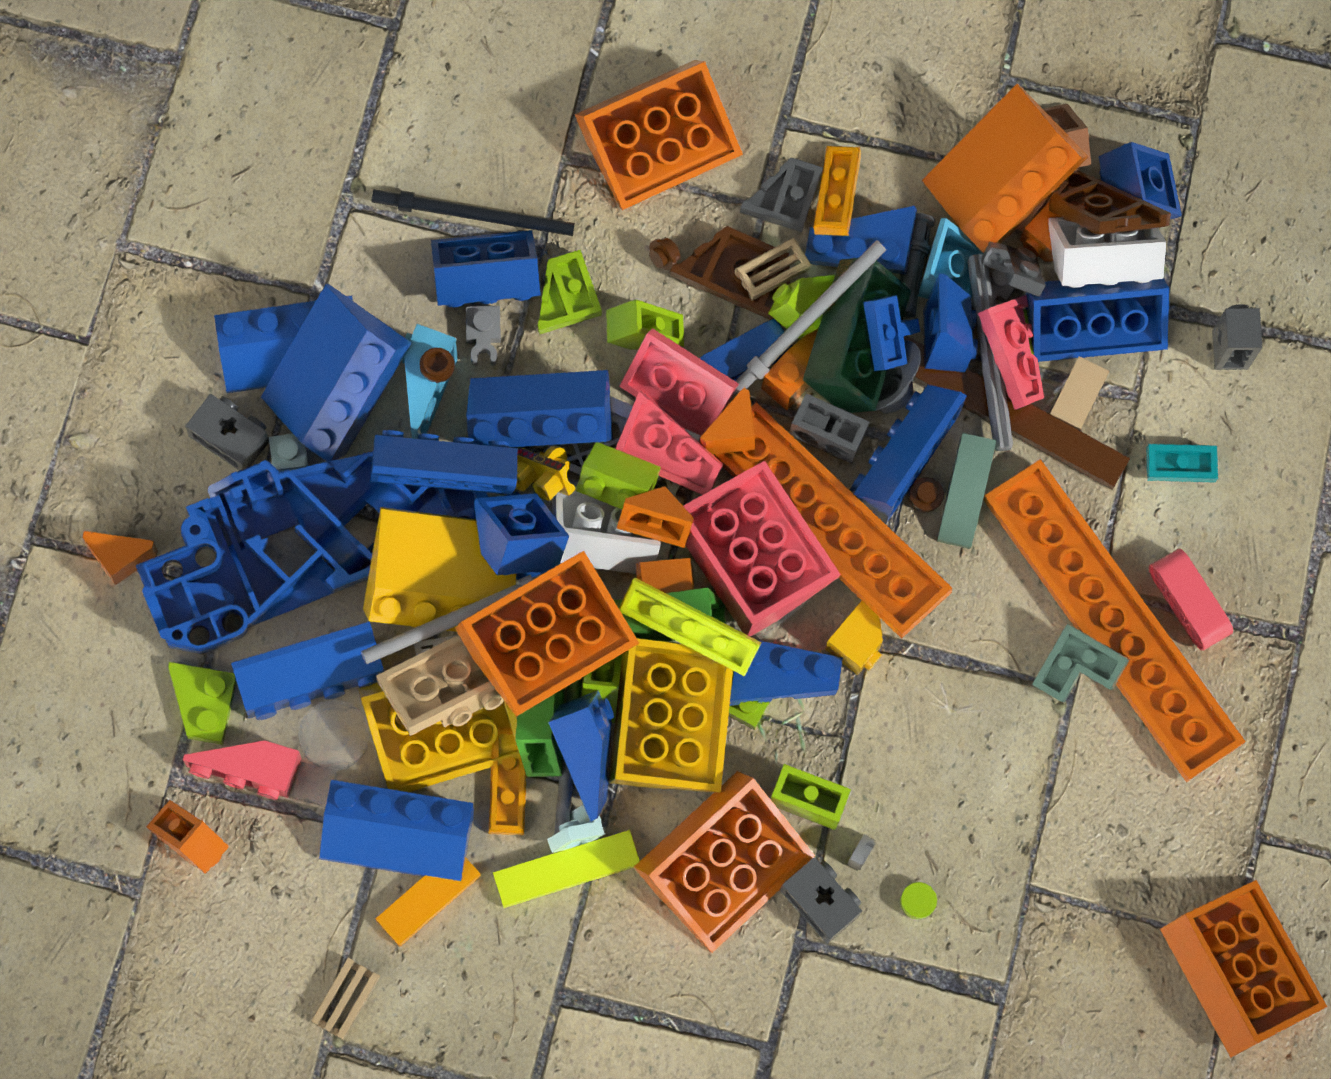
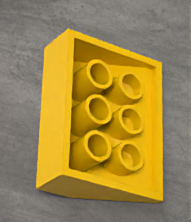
(426, 568)
(670, 719)
(436, 751)

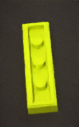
(689, 626)
(566, 869)

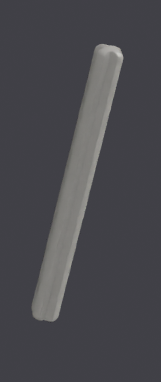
(993, 379)

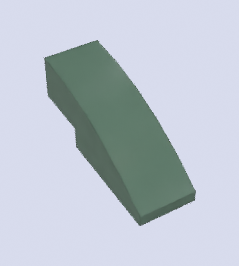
(966, 490)

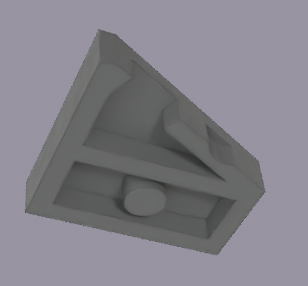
(786, 196)

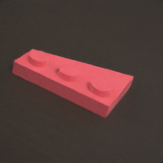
(1011, 350)
(663, 442)

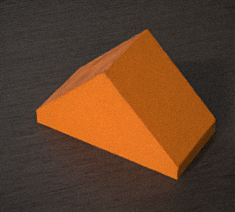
(733, 427)
(657, 517)
(118, 553)
(667, 575)

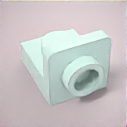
(287, 452)
(577, 831)

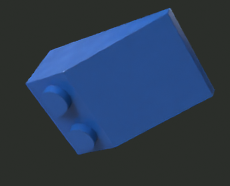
(584, 739)

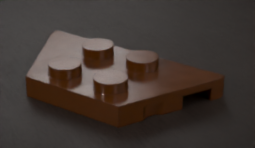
(1104, 207)
(714, 267)

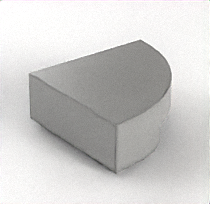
(861, 853)

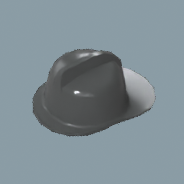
(899, 382)

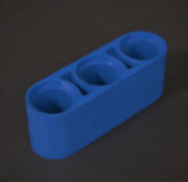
(736, 354)

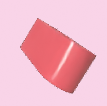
(1190, 599)

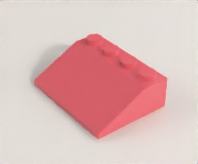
(756, 549)

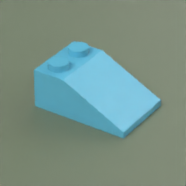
(423, 394)

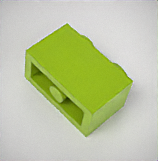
(615, 475)
(810, 796)

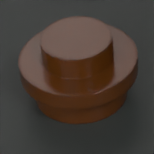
(664, 253)
(437, 365)
(926, 494)

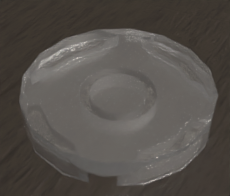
(334, 735)

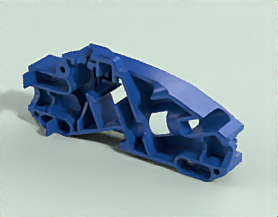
(262, 503)

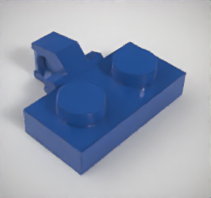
(888, 332)

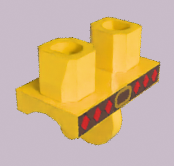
(545, 470)

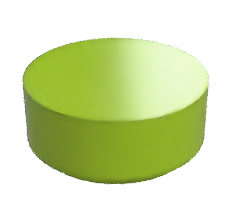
(918, 900)

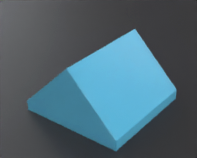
(949, 257)

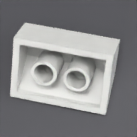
(1105, 258)
(594, 530)

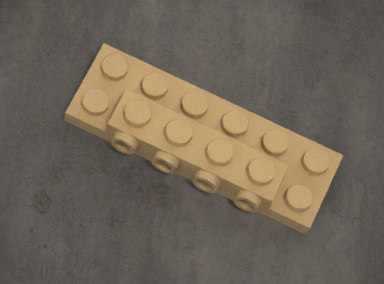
(438, 687)

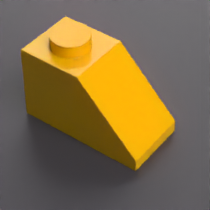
(858, 639)

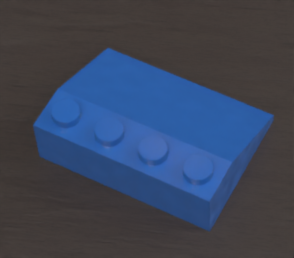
(334, 374)

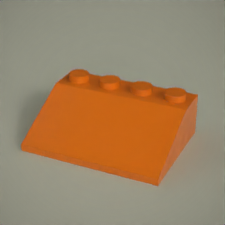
(659, 133)
(1004, 169)
(547, 634)
(725, 860)
(1243, 968)

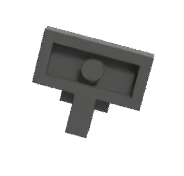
(1018, 264)

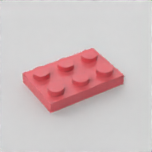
(678, 382)

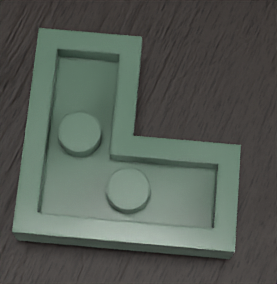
(1078, 654)

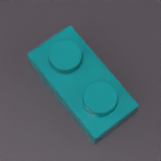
(1182, 463)

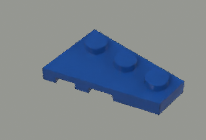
(890, 228)
(786, 673)

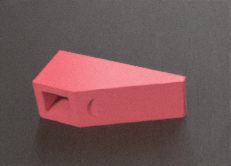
(256, 764)

